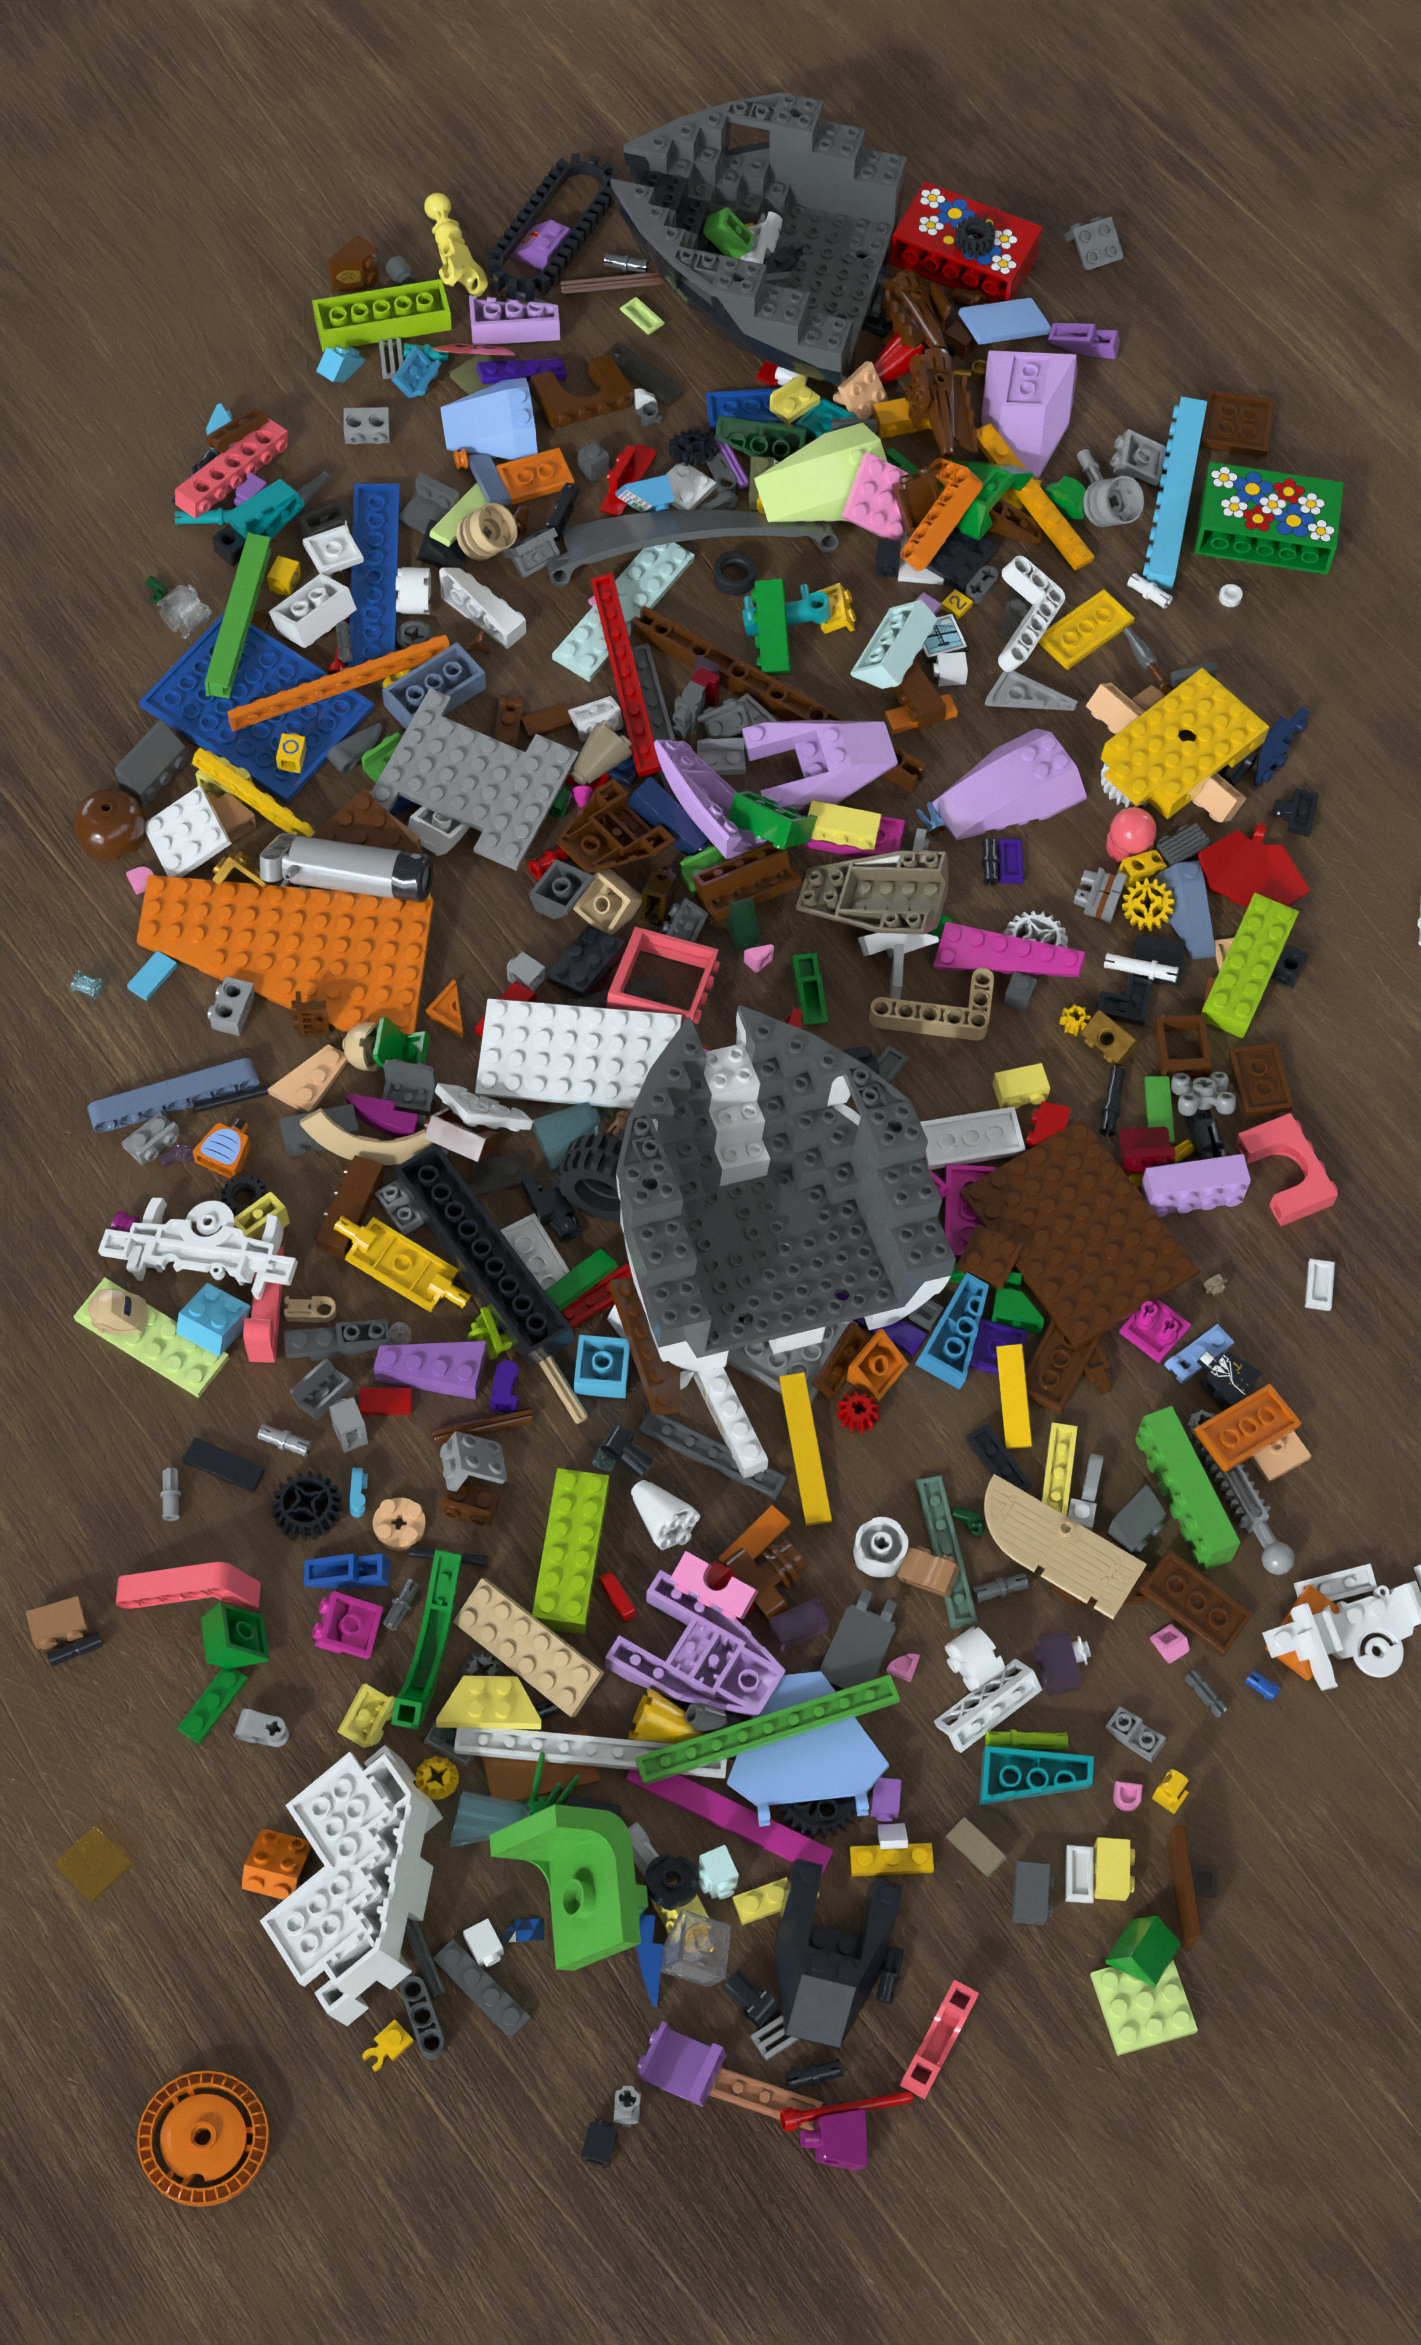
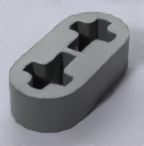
(985, 586)

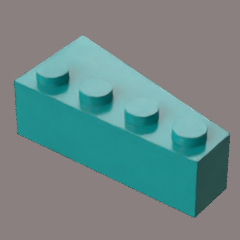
(1028, 1773)

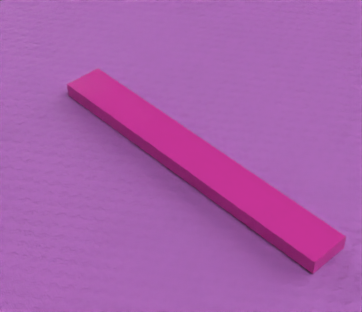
(735, 1818)

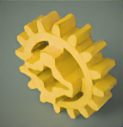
(1157, 904)

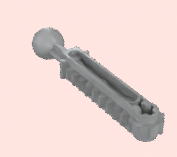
(1276, 1556)

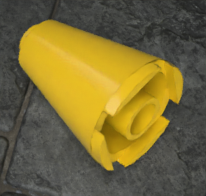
(661, 1721)

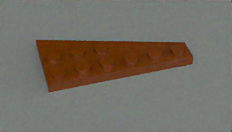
(658, 1378)

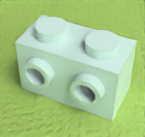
(717, 1873)

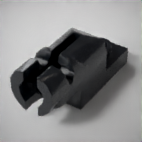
(1205, 1135)
(551, 1208)

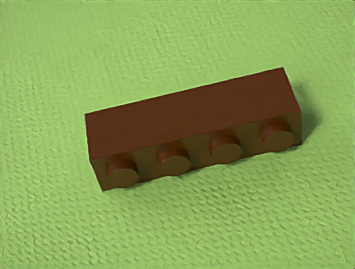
(920, 697)
(352, 1201)

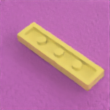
(1059, 1466)

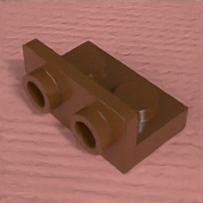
(310, 1017)
(471, 1503)

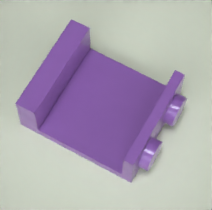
(681, 2064)

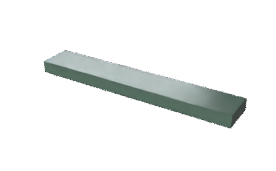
(945, 1541)

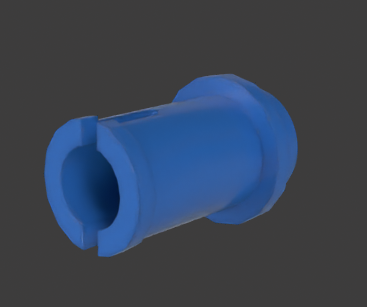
(1263, 1686)

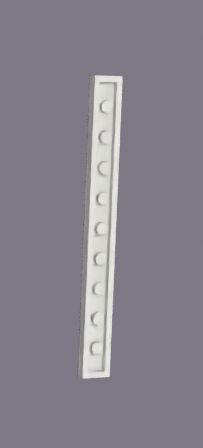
(565, 1749)

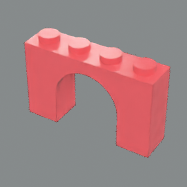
(1286, 1138)

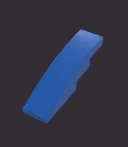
(649, 1957)

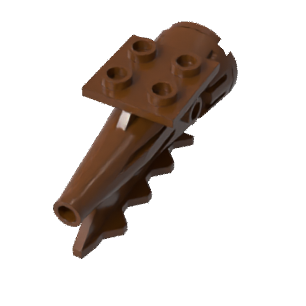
(914, 311)
(941, 401)

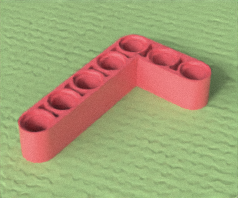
(262, 1328)
(187, 1584)

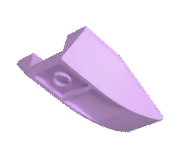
(704, 797)

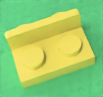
(793, 400)

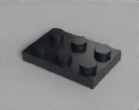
(962, 558)
(586, 961)

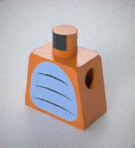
(224, 1149)

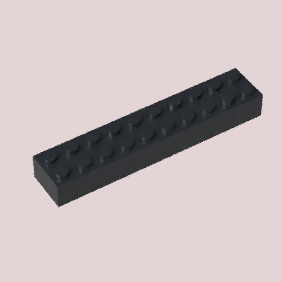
(484, 1256)

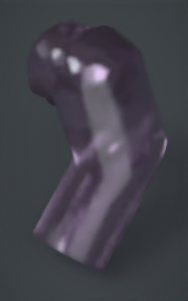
(176, 1153)

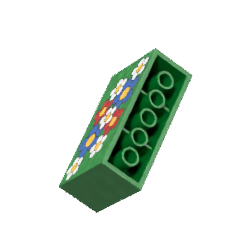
(1269, 518)

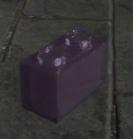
(798, 1624)
(1057, 1664)

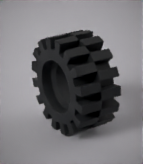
(975, 227)
(240, 1185)

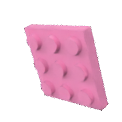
(873, 500)

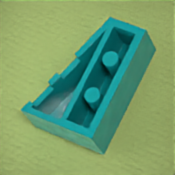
(266, 511)

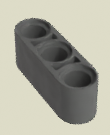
(419, 2004)

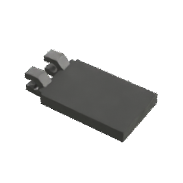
(859, 1644)

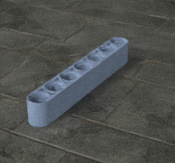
(172, 1095)

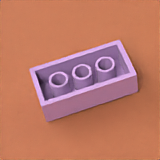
(1196, 1185)

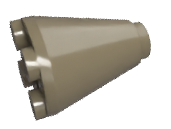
(600, 754)

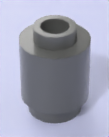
(400, 271)
(705, 1717)

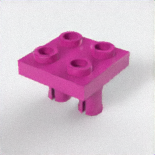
(1155, 1329)

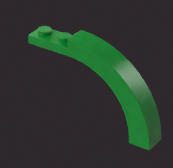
(419, 1687)

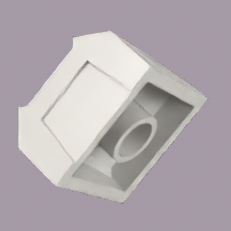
(436, 831)

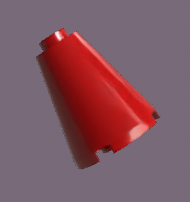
(894, 360)

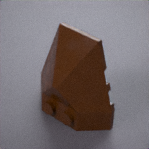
(611, 832)

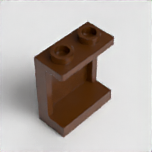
(916, 496)

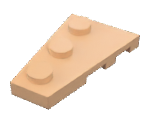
(311, 1080)

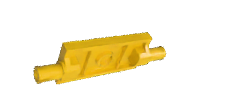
(401, 1264)

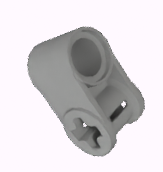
(256, 1728)

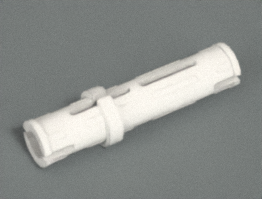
(1141, 967)

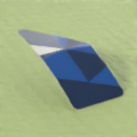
(524, 1931)

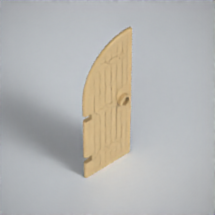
(1066, 1550)

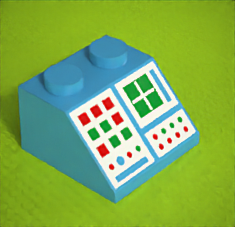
(648, 494)

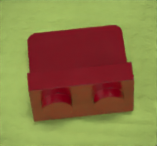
(1145, 1148)

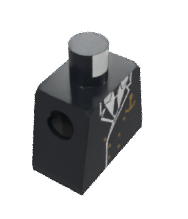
(1227, 1378)

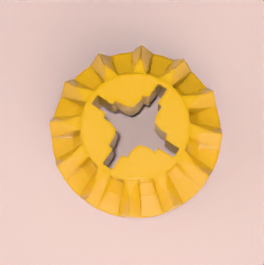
(434, 1789)

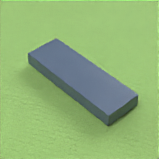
(488, 479)

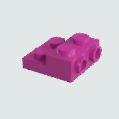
(347, 1625)

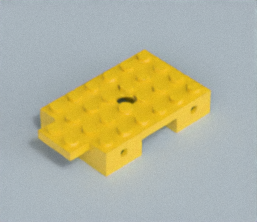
(1158, 767)

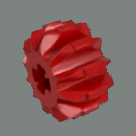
(848, 1415)

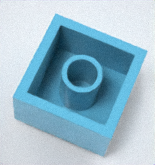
(212, 1319)
(602, 1366)

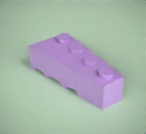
(512, 322)

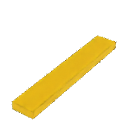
(805, 1449)

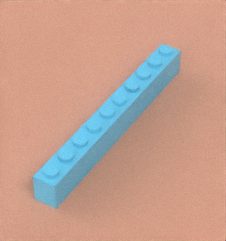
(1176, 492)

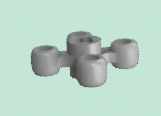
(1203, 1093)

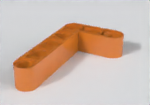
(960, 491)

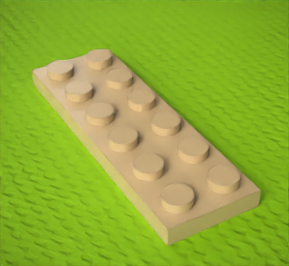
(528, 1647)

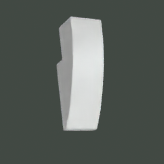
(886, 941)

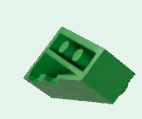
(770, 821)

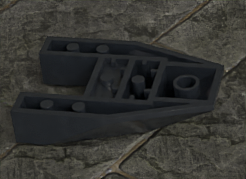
(823, 1970)

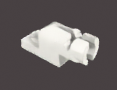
(765, 239)

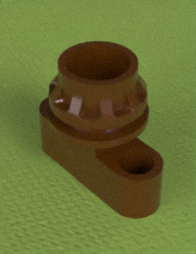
(780, 1566)

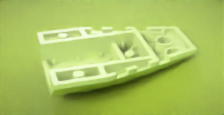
(817, 477)

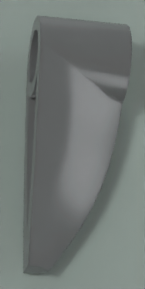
(349, 751)

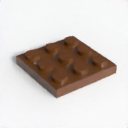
(1237, 423)

